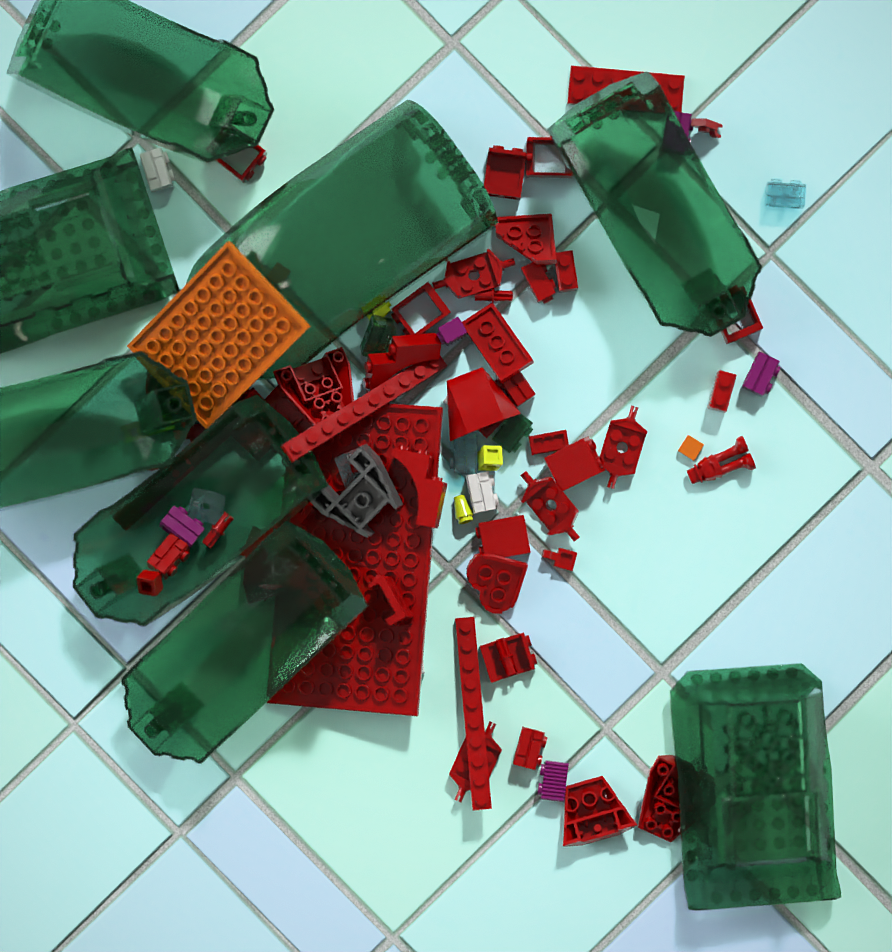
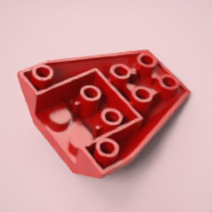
(318, 386)
(661, 800)

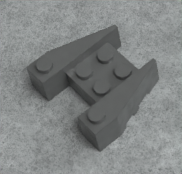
(363, 497)

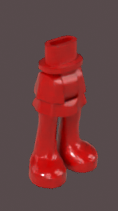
(710, 469)

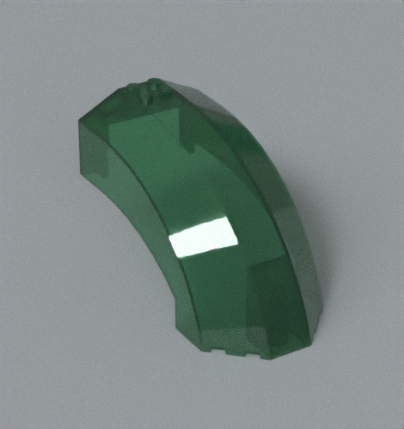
(144, 75)
(658, 206)
(90, 428)
(232, 457)
(240, 645)

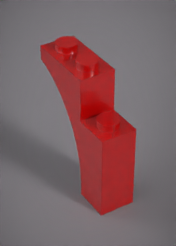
(401, 353)
(430, 491)

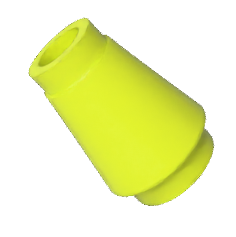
(463, 512)

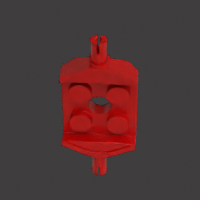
(458, 272)
(629, 432)
(537, 497)
(460, 768)

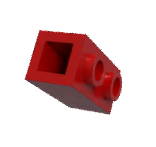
(540, 285)

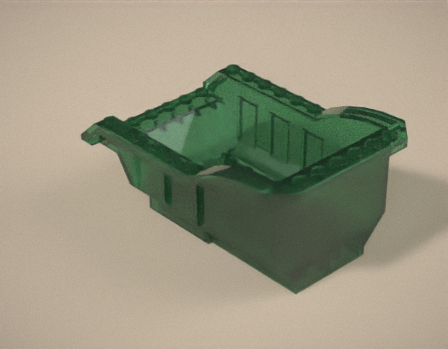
(80, 255)
(745, 761)

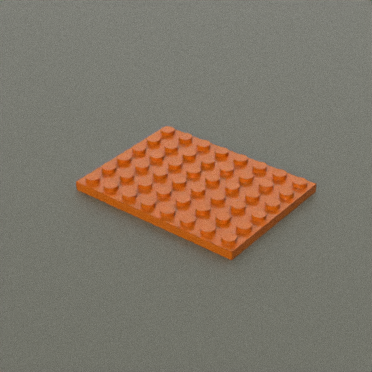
(221, 332)

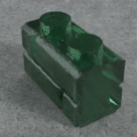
(377, 335)
(512, 432)

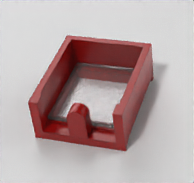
(544, 159)

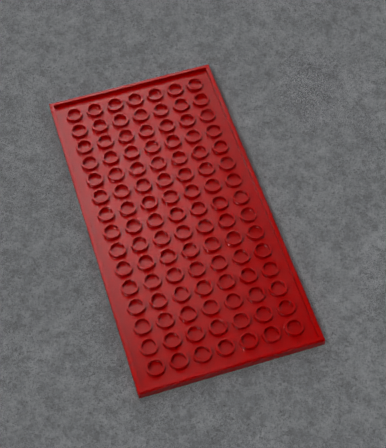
(370, 662)

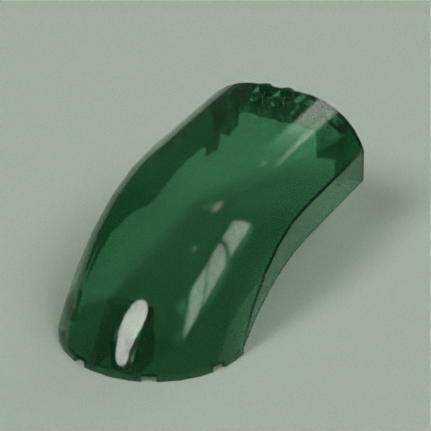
(362, 225)

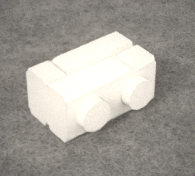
(156, 169)
(481, 492)

